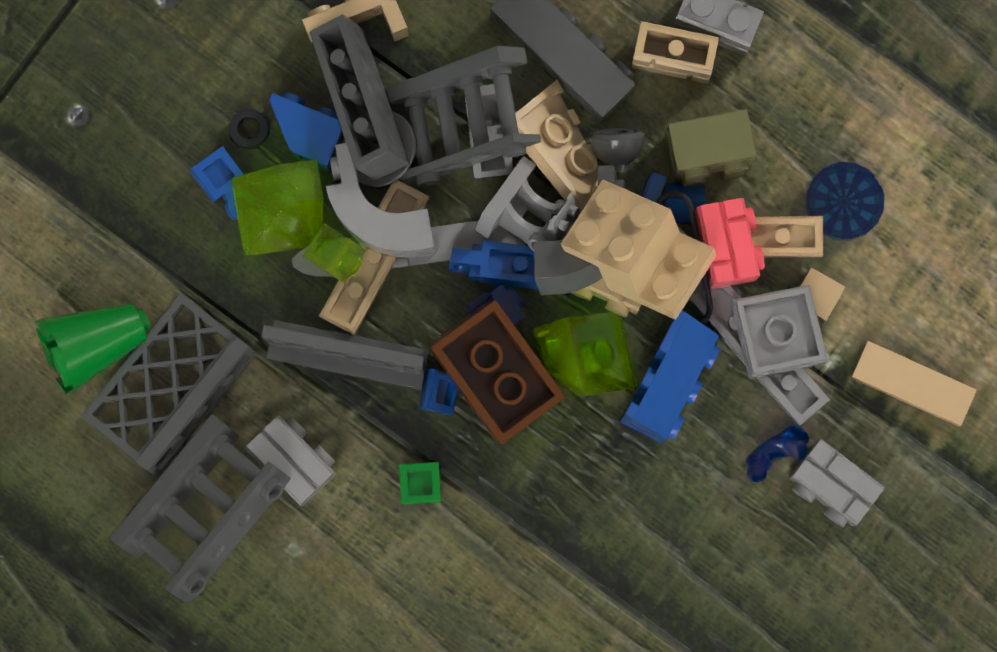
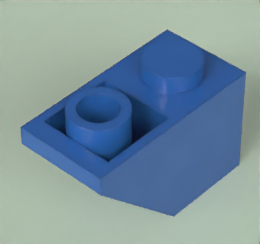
(307, 131)

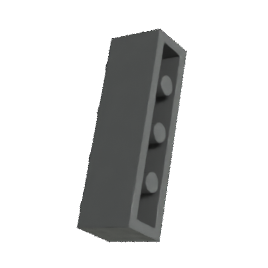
(566, 53)
(359, 98)

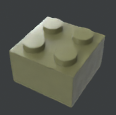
(709, 147)

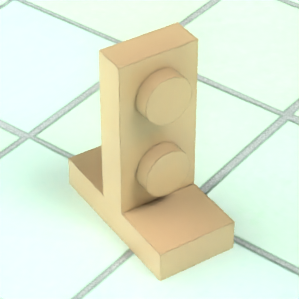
(358, 12)

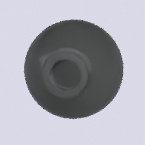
(617, 146)

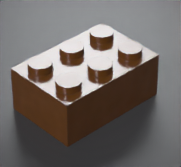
(496, 371)

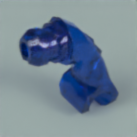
(788, 443)

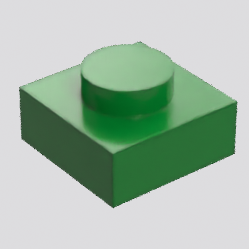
(420, 483)

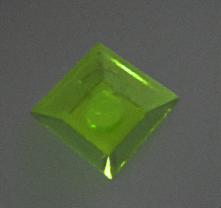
(279, 207)
(587, 353)

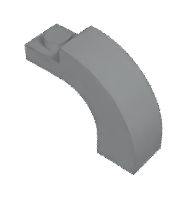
(384, 232)

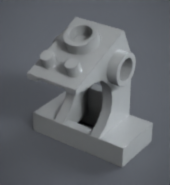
(516, 198)

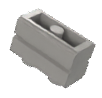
(722, 19)
(286, 449)
(836, 484)

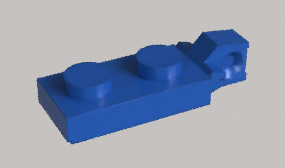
(496, 264)

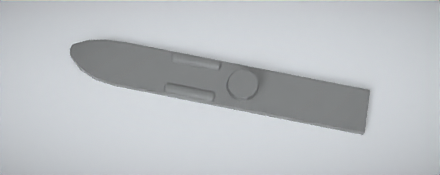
(444, 237)

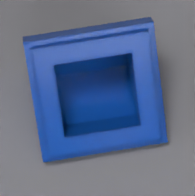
(678, 205)
(438, 393)

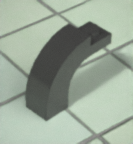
(561, 272)

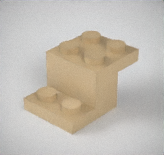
(639, 249)

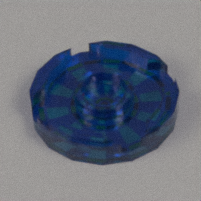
(847, 200)

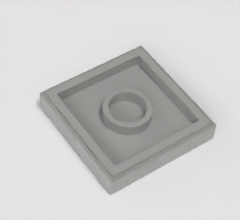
(779, 331)

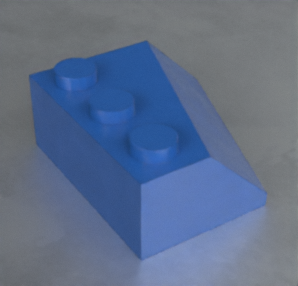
(672, 379)

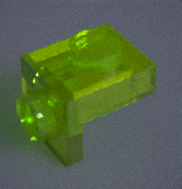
(334, 253)

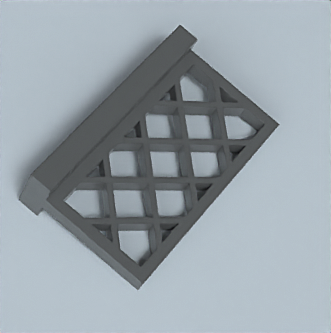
(346, 354)
(189, 410)

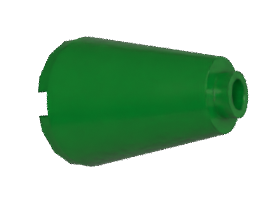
(90, 341)

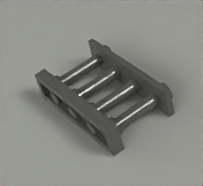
(440, 86)
(174, 488)

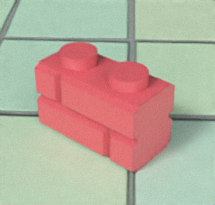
(728, 230)

